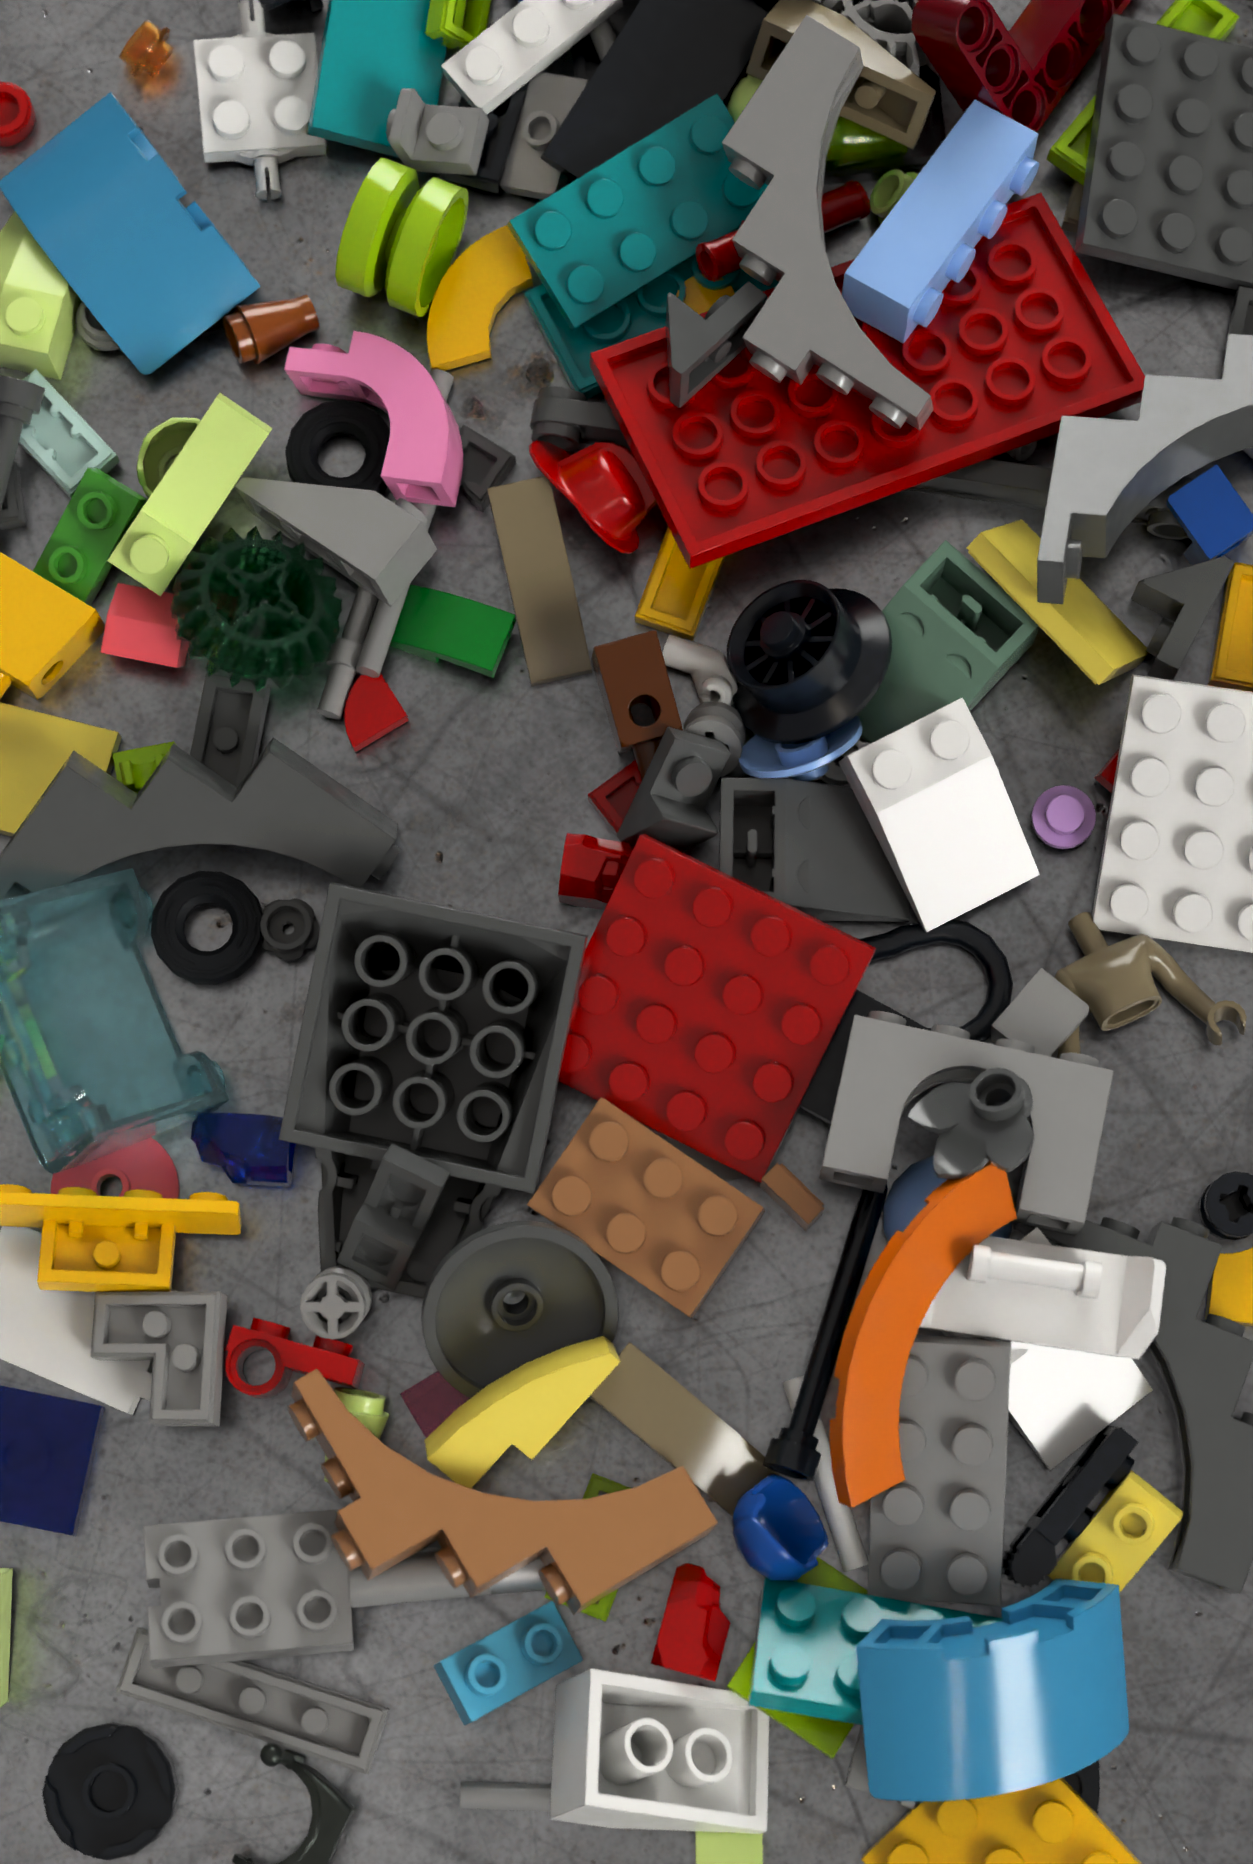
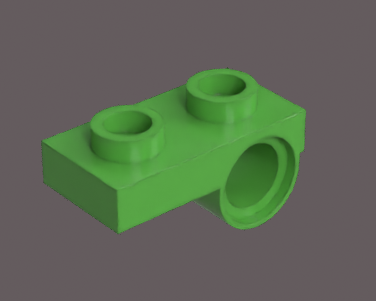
(89, 534)

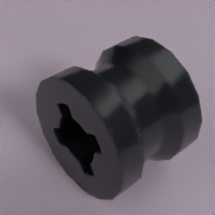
(1228, 1217)

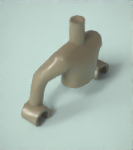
(1121, 988)

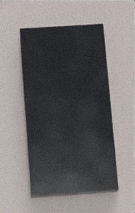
(655, 71)

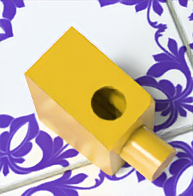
(40, 630)

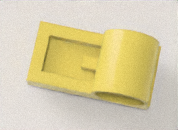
(1119, 1535)

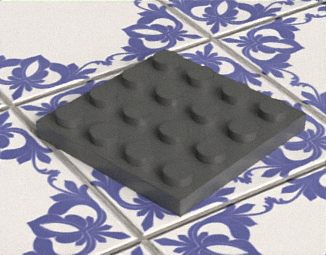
(1171, 155)

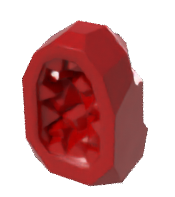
(591, 870)
(692, 1625)

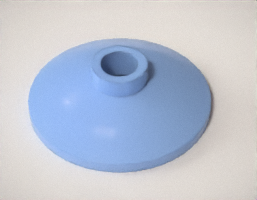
(802, 760)

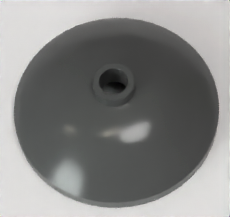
(479, 1336)

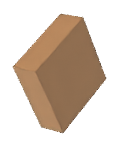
(792, 1196)

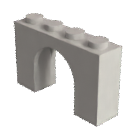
(896, 1062)

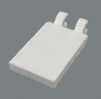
(53, 1330)

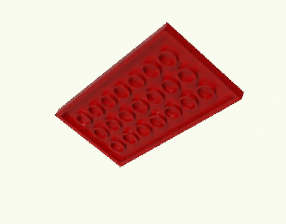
(769, 457)

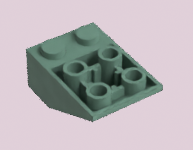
(949, 642)

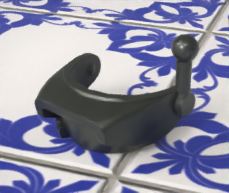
(328, 1807)

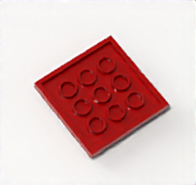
(707, 1006)

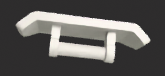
(1052, 1298)

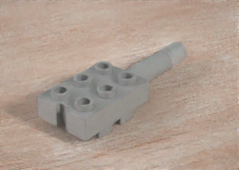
(275, 1588)

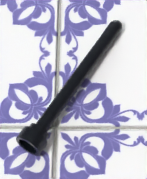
(795, 1448)

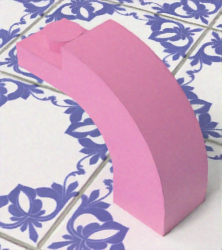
(424, 438)

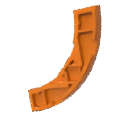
(888, 1319)

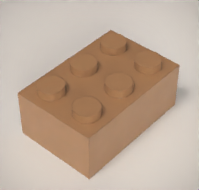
(647, 1207)

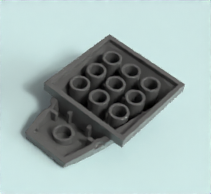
(430, 1039)

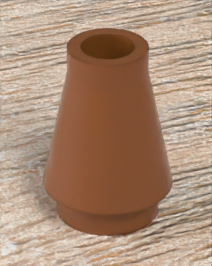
(268, 327)

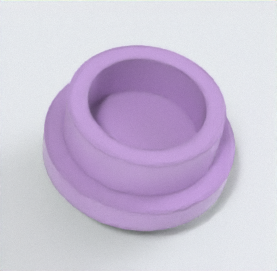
(1063, 817)

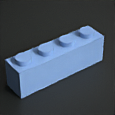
(940, 221)

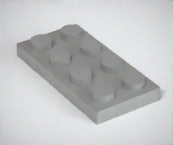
(944, 1524)

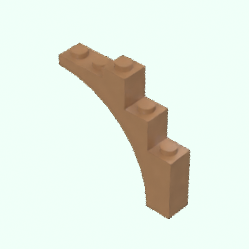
(485, 1537)

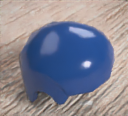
(778, 1530)

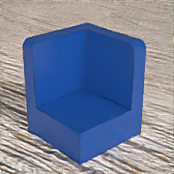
(1211, 516)

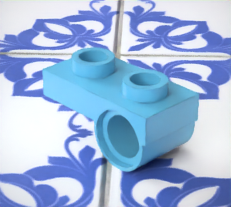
(508, 1663)

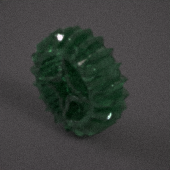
(273, 637)

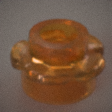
(147, 49)

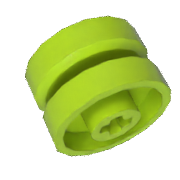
(401, 236)

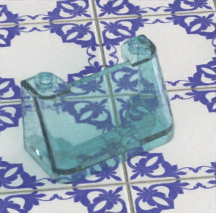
(86, 1027)

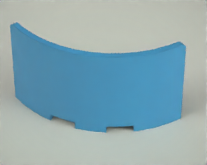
(122, 237)
(997, 1702)

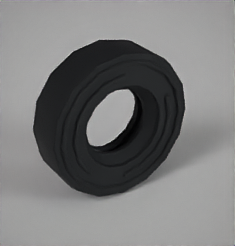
(331, 420)
(182, 899)

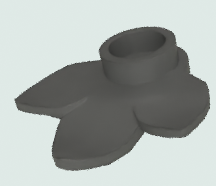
(973, 1128)

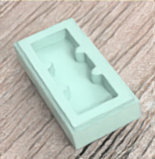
(63, 440)

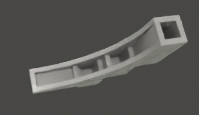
(785, 144)

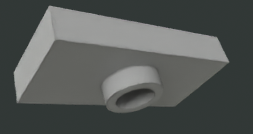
(542, 114)

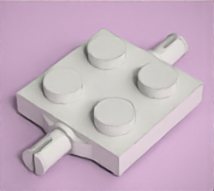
(257, 98)

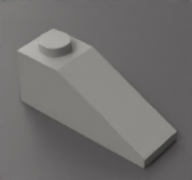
(350, 528)

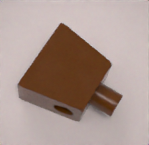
(632, 675)

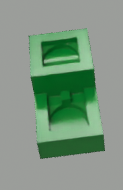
(453, 629)

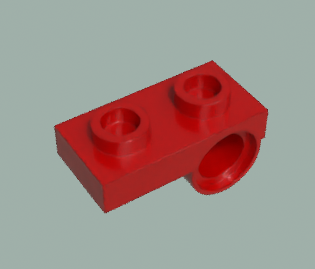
(326, 1355)

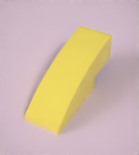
(519, 1410)

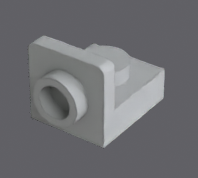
(436, 135)

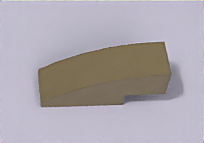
(539, 580)
(680, 1428)

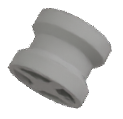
(719, 723)
(331, 1314)

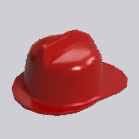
(603, 487)

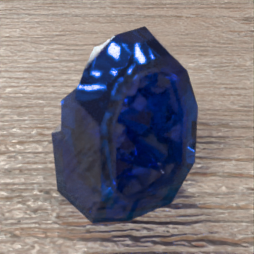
(245, 1147)

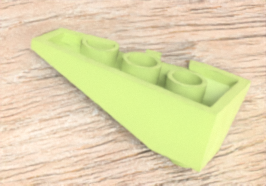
(35, 305)

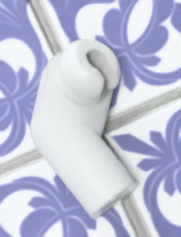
(707, 668)

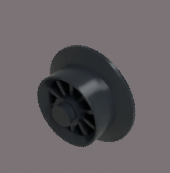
(806, 660)

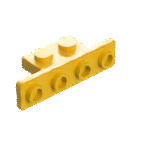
(113, 1240)

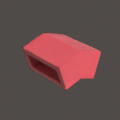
(142, 627)

